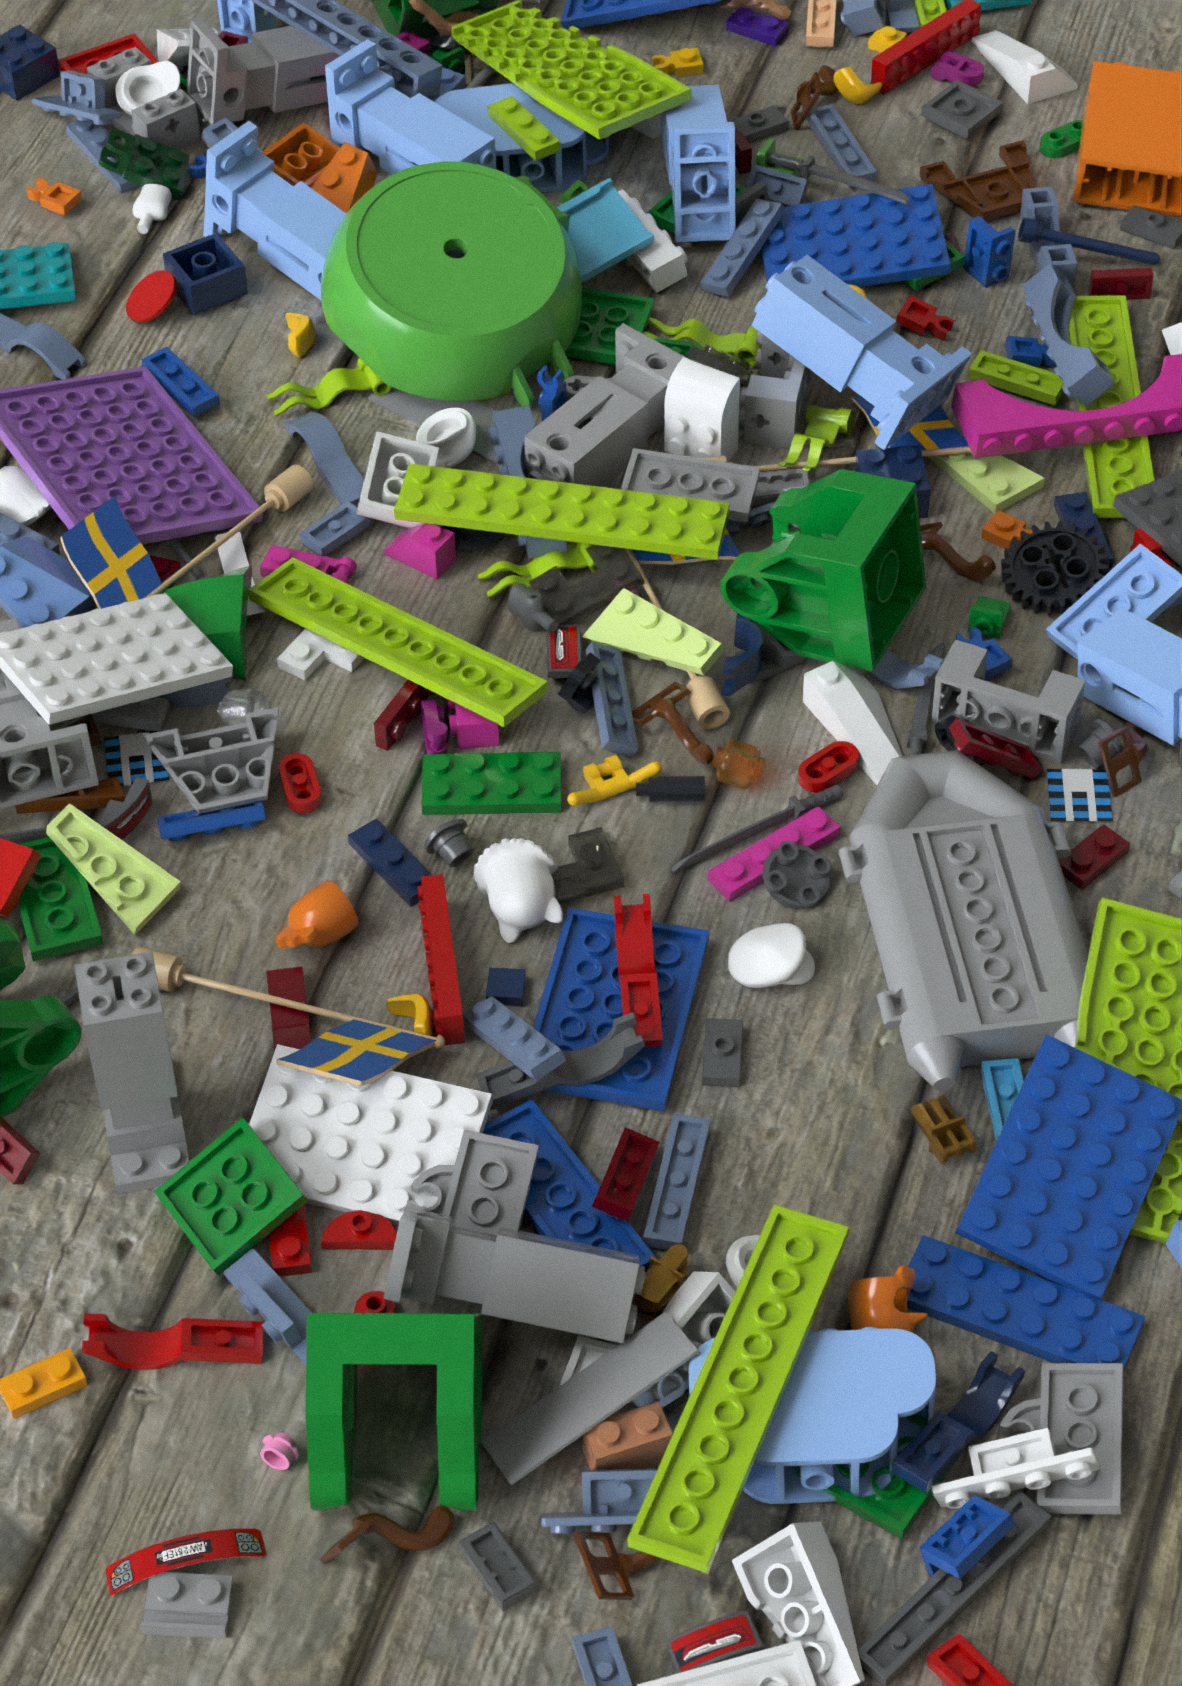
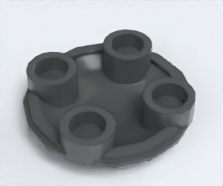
(797, 875)

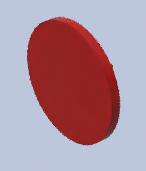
(151, 296)

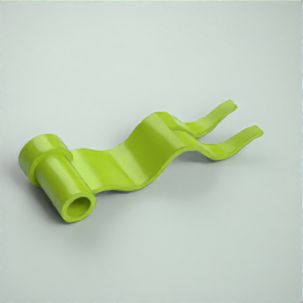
(695, 330)
(331, 385)
(821, 431)
(574, 558)

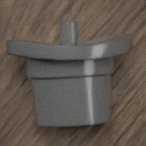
(1090, 747)
(450, 842)

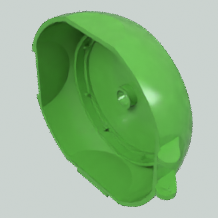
(446, 321)

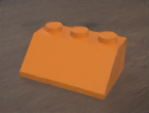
(301, 155)

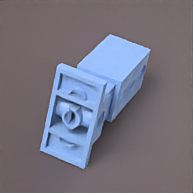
(397, 128)
(700, 166)
(285, 220)
(854, 346)
(1134, 673)

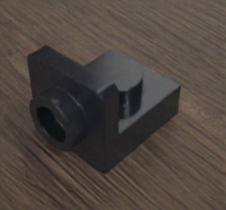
(577, 687)

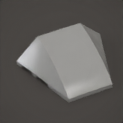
(221, 764)

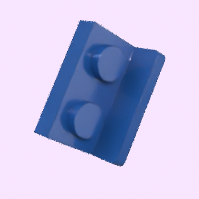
(988, 252)
(965, 1537)

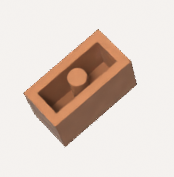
(628, 1440)

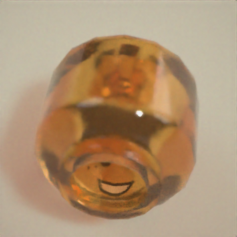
(738, 764)

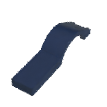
(747, 665)
(967, 1423)

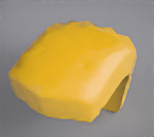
(853, 88)
(303, 333)
(416, 1007)

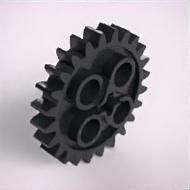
(1037, 582)

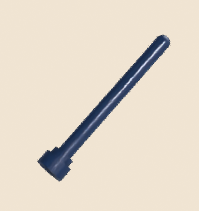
(1032, 231)

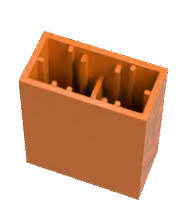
(1131, 139)

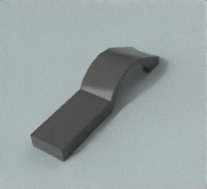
(581, 1067)

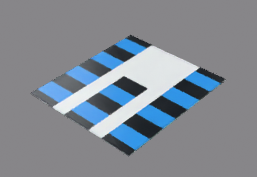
(131, 758)
(1079, 795)

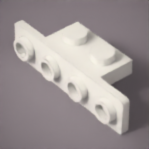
(1013, 1465)

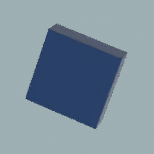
(506, 985)

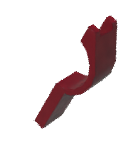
(289, 1025)

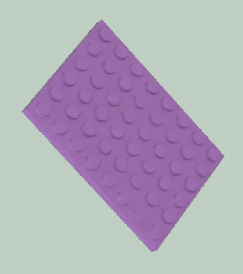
(123, 439)

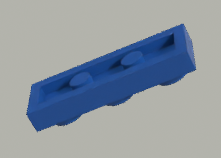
(181, 382)
(180, 825)

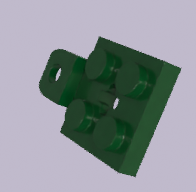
(138, 159)

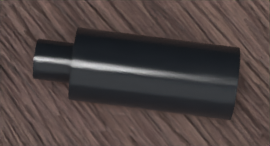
(672, 788)

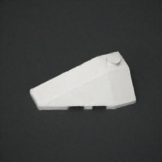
(853, 714)
(803, 1595)

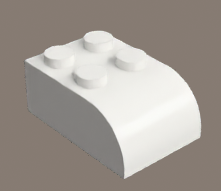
(701, 412)
(386, 475)

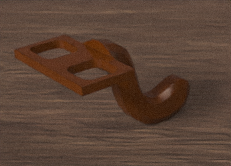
(813, 87)
(974, 570)
(666, 709)
(1132, 754)
(433, 1533)
(615, 1564)

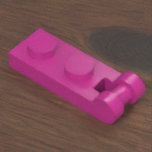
(277, 556)

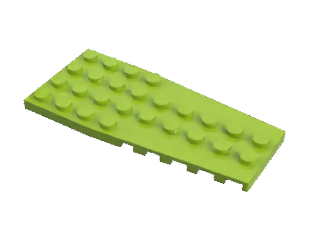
(567, 73)
(1135, 1023)

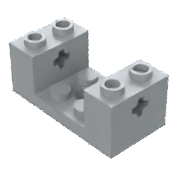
(166, 120)
(775, 402)
(1041, 723)

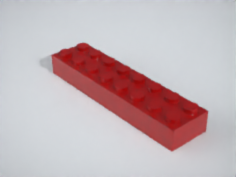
(926, 45)
(440, 959)

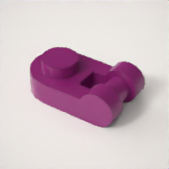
(958, 67)
(433, 727)

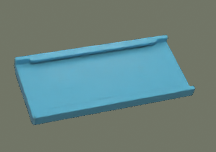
(603, 229)

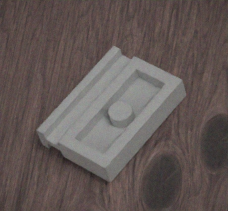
(188, 1605)

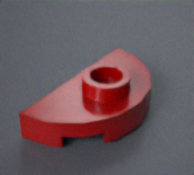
(359, 1231)

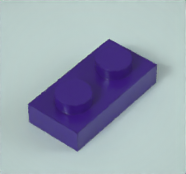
(757, 26)

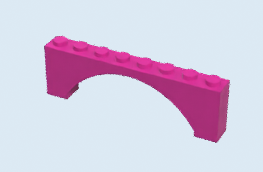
(1005, 425)

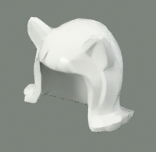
(20, 496)
(518, 885)

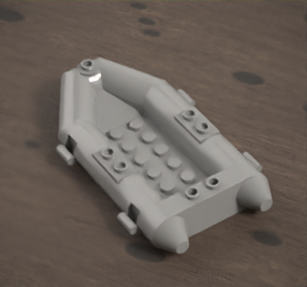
(966, 915)

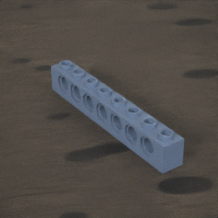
(344, 29)

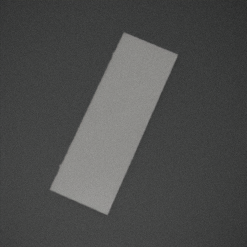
(420, 408)
(589, 1397)

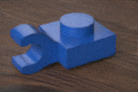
(554, 392)

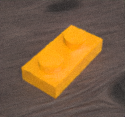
(42, 1383)

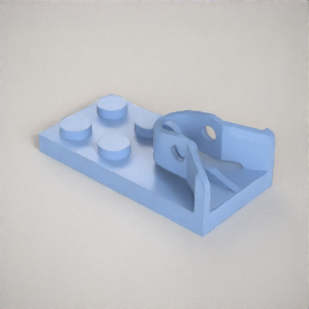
(244, 17)
(1137, 583)

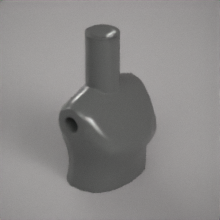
(529, 607)

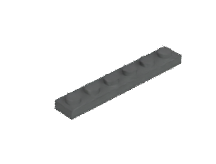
(945, 1597)

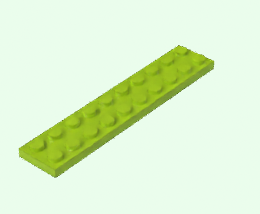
(1121, 463)
(562, 511)
(399, 641)
(738, 1389)

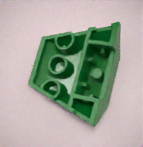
(219, 612)

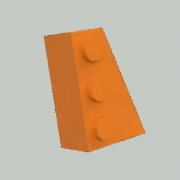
(346, 177)

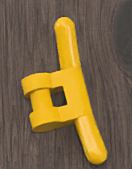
(615, 785)

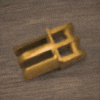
(944, 1129)
(662, 1282)

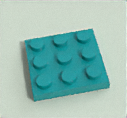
(36, 275)

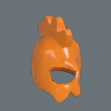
(318, 918)
(883, 1302)

